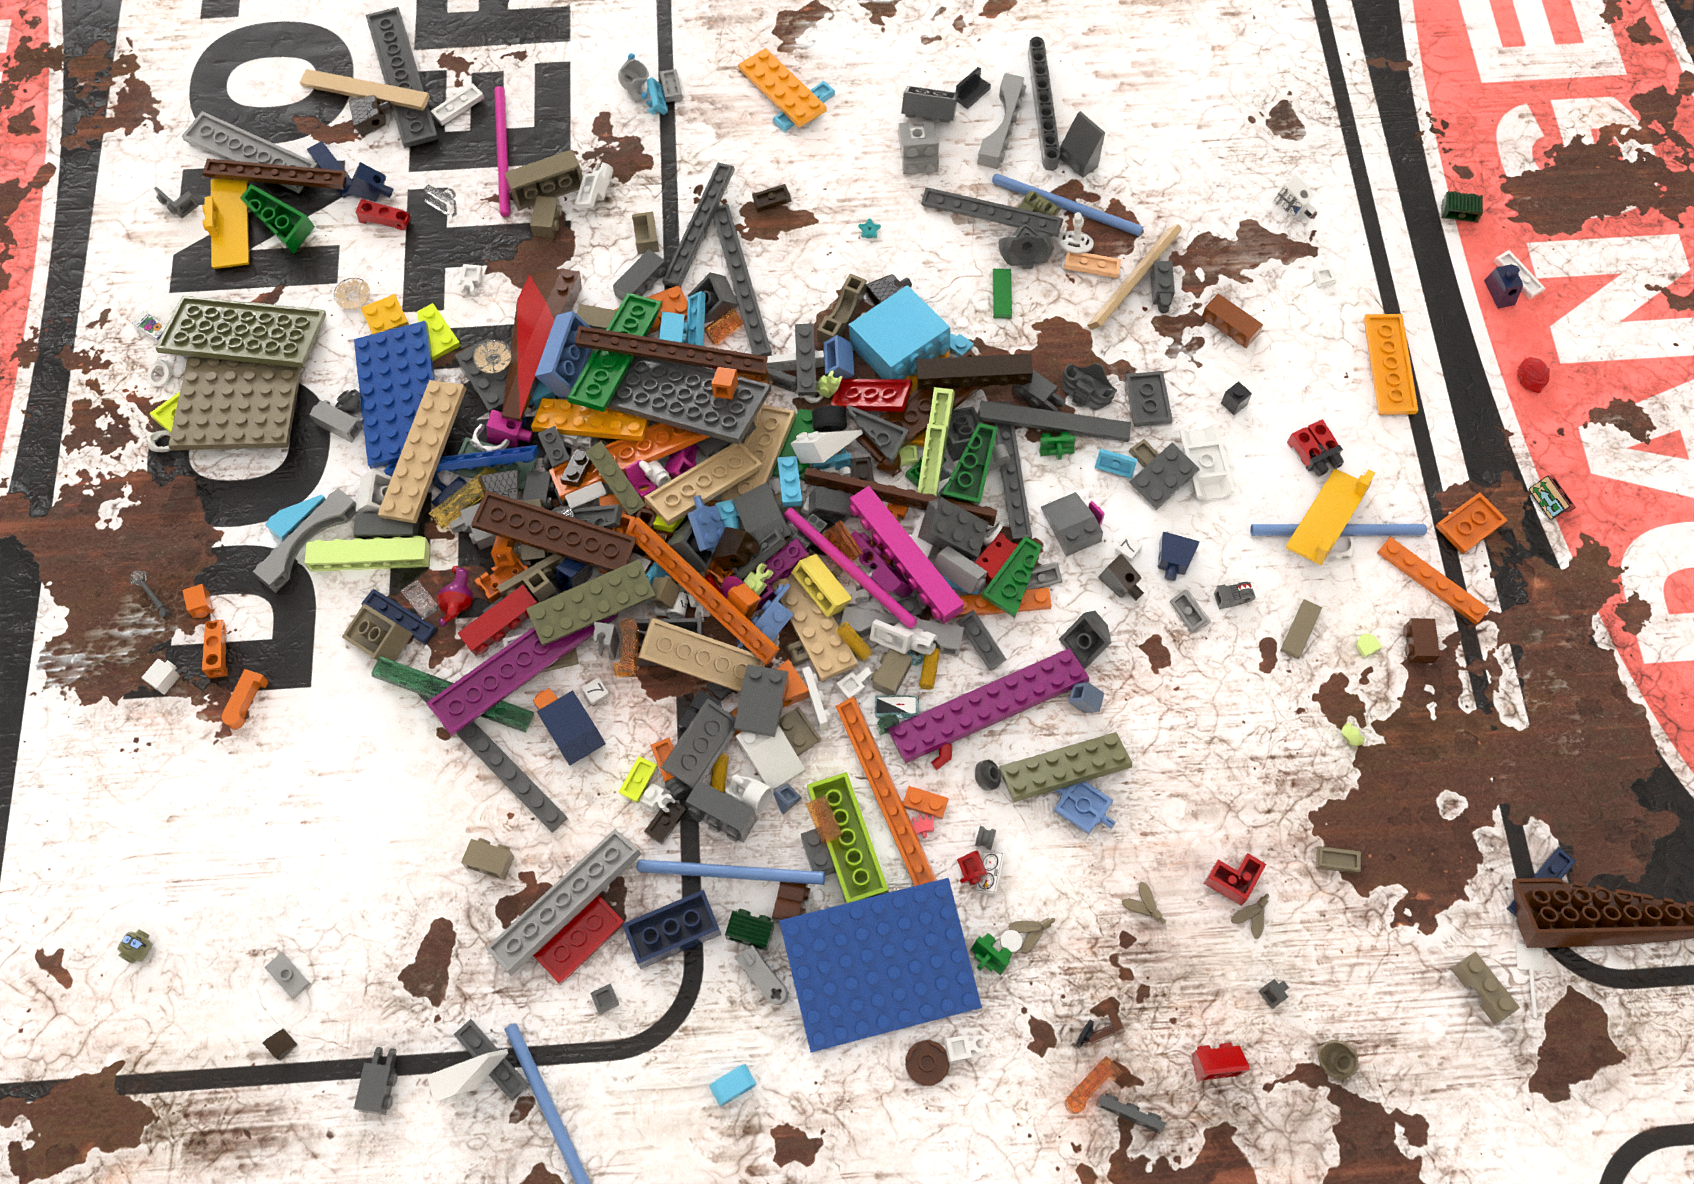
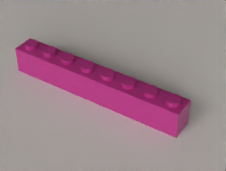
(906, 555)

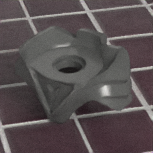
(1018, 251)
(1088, 385)

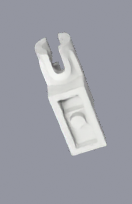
(594, 186)
(903, 638)

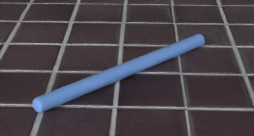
(1070, 205)
(1349, 530)
(730, 871)
(546, 1104)

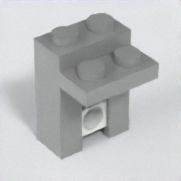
(918, 148)

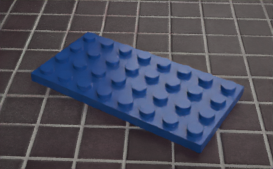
(392, 382)

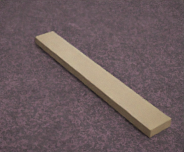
(362, 88)
(1134, 277)

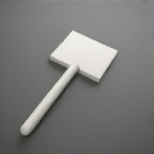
(1531, 960)

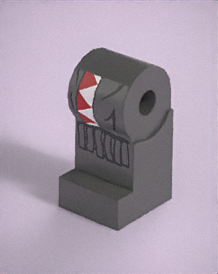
(1234, 594)

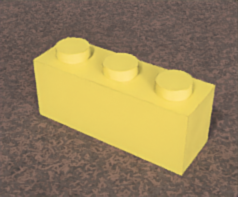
(821, 585)

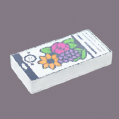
(149, 325)

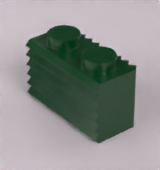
(1462, 206)
(750, 929)

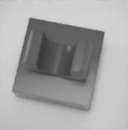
(1274, 992)

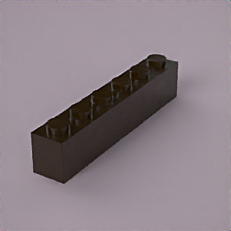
(974, 371)

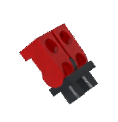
(1317, 447)

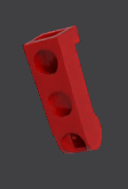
(382, 215)

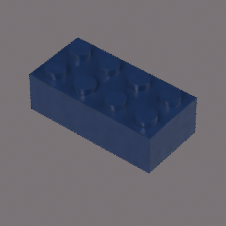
(671, 929)

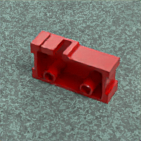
(995, 556)

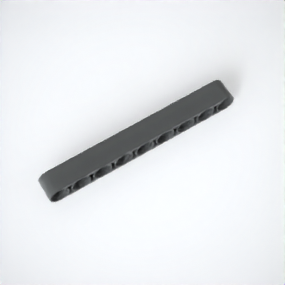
(1043, 104)

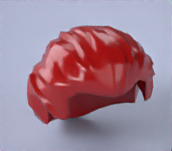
(1533, 374)

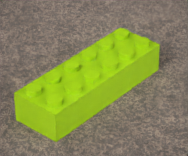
(853, 852)

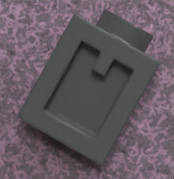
(914, 605)

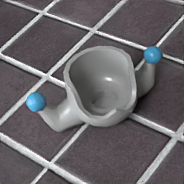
(632, 77)

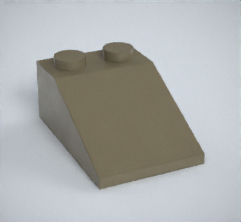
(376, 634)

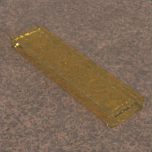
(461, 499)

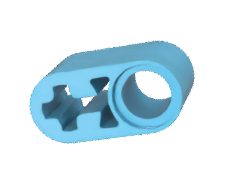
(732, 1085)

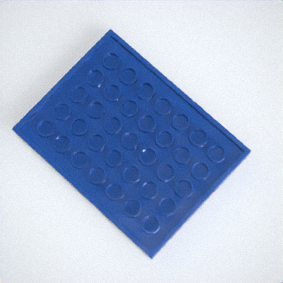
(879, 964)

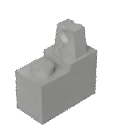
(463, 523)

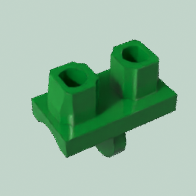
(1057, 445)
(989, 956)

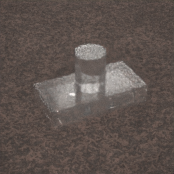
(442, 201)

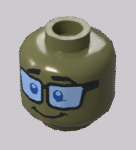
(134, 946)

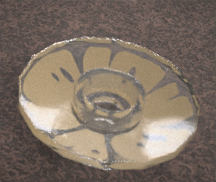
(347, 289)
(492, 350)

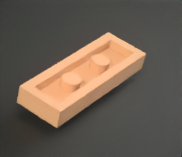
(1093, 264)

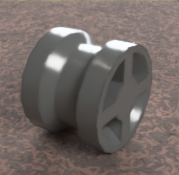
(677, 789)
(985, 837)

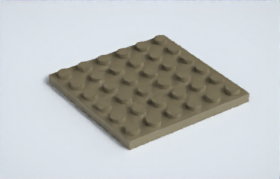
(234, 405)

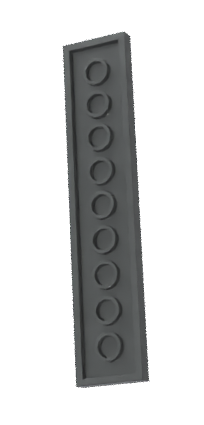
(400, 71)

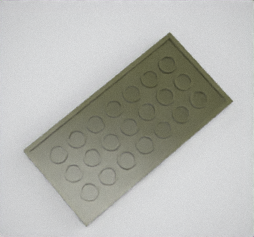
(241, 331)

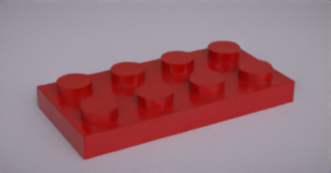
(873, 394)
(579, 939)

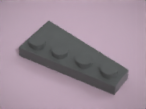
(604, 516)

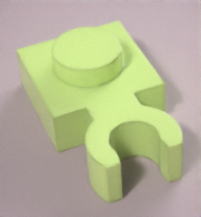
(828, 385)
(756, 580)

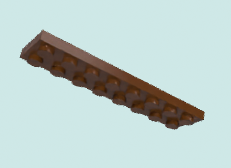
(916, 415)
(553, 532)

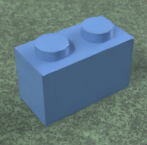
(839, 357)

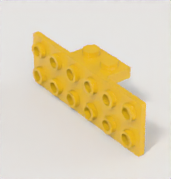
(227, 223)

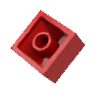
(1219, 1062)

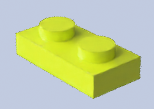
(638, 779)

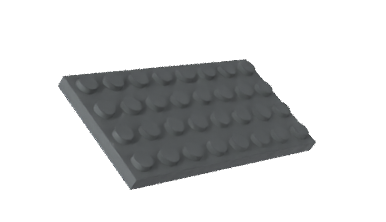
(684, 399)

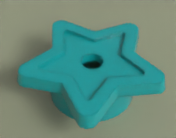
(869, 233)

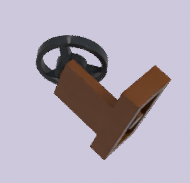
(1088, 1034)

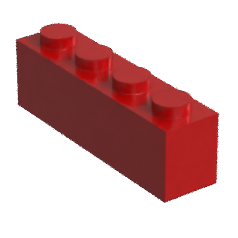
(497, 621)

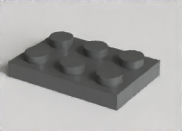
(1148, 398)
(1164, 476)

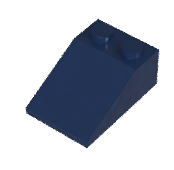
(571, 728)

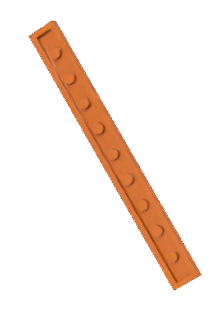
(703, 591)
(885, 792)

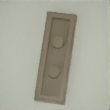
(1301, 629)

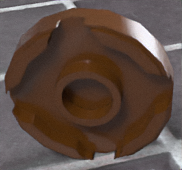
(927, 1063)

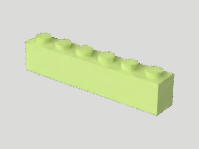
(367, 554)

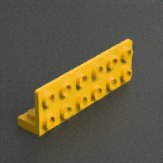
(1329, 515)

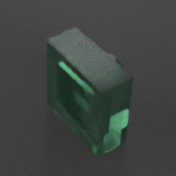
(886, 722)

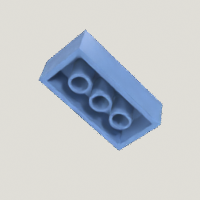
(561, 359)

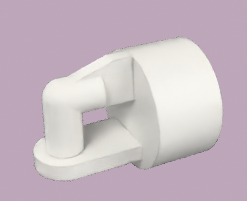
(755, 796)

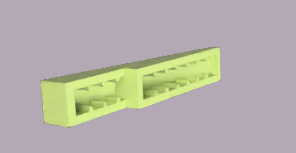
(936, 440)

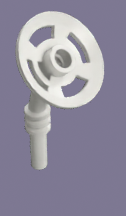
(1076, 237)

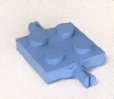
(706, 525)
(1084, 806)

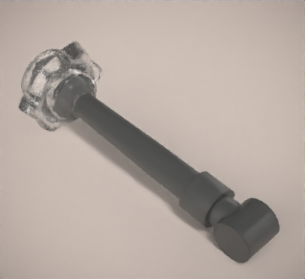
(139, 578)

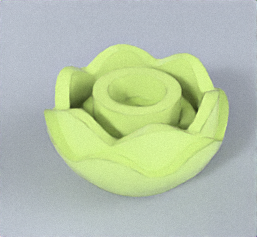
(1352, 735)

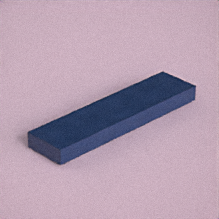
(326, 160)
(421, 629)
(1554, 867)

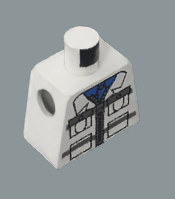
(1295, 198)

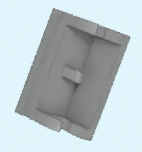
(607, 638)

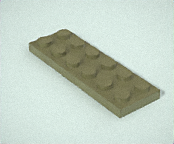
(590, 602)
(1065, 767)

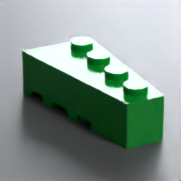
(281, 219)
(971, 471)

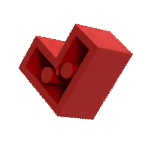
(1235, 883)

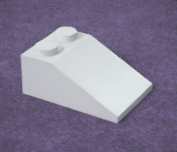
(821, 446)
(771, 757)
(456, 1081)

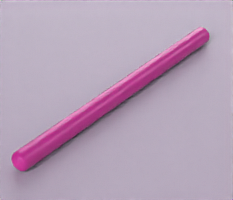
(502, 151)
(850, 568)

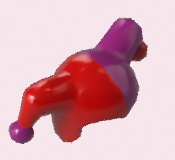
(455, 596)

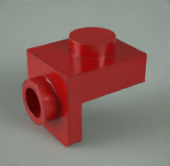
(971, 868)

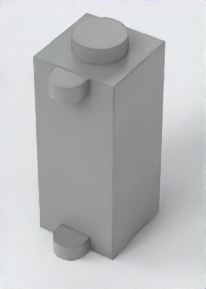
(336, 421)
(960, 570)

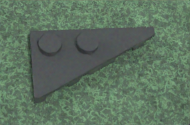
(884, 434)

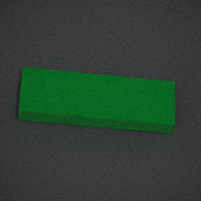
(1002, 293)

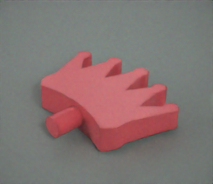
(923, 826)

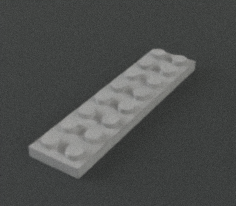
(239, 145)
(563, 901)

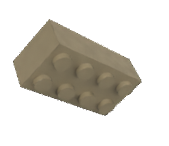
(545, 178)

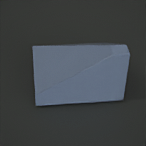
(786, 798)

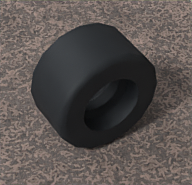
(829, 418)

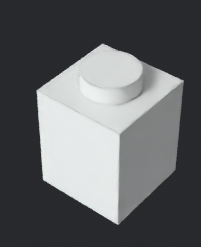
(161, 676)

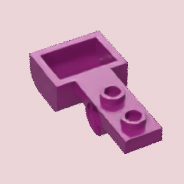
(782, 566)
(884, 573)

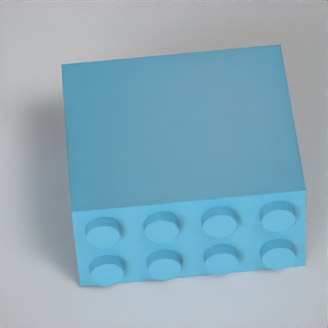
(898, 334)

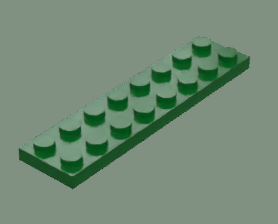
(606, 369)

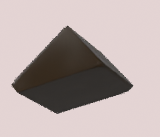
(280, 1044)

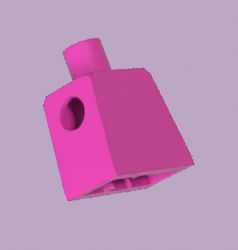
(500, 429)

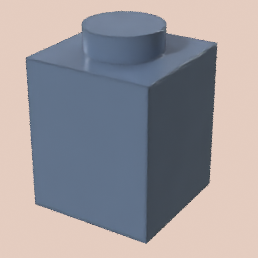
(1086, 697)

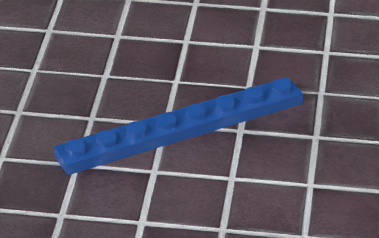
(486, 458)

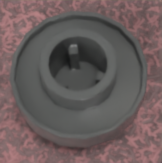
(348, 401)
(987, 775)

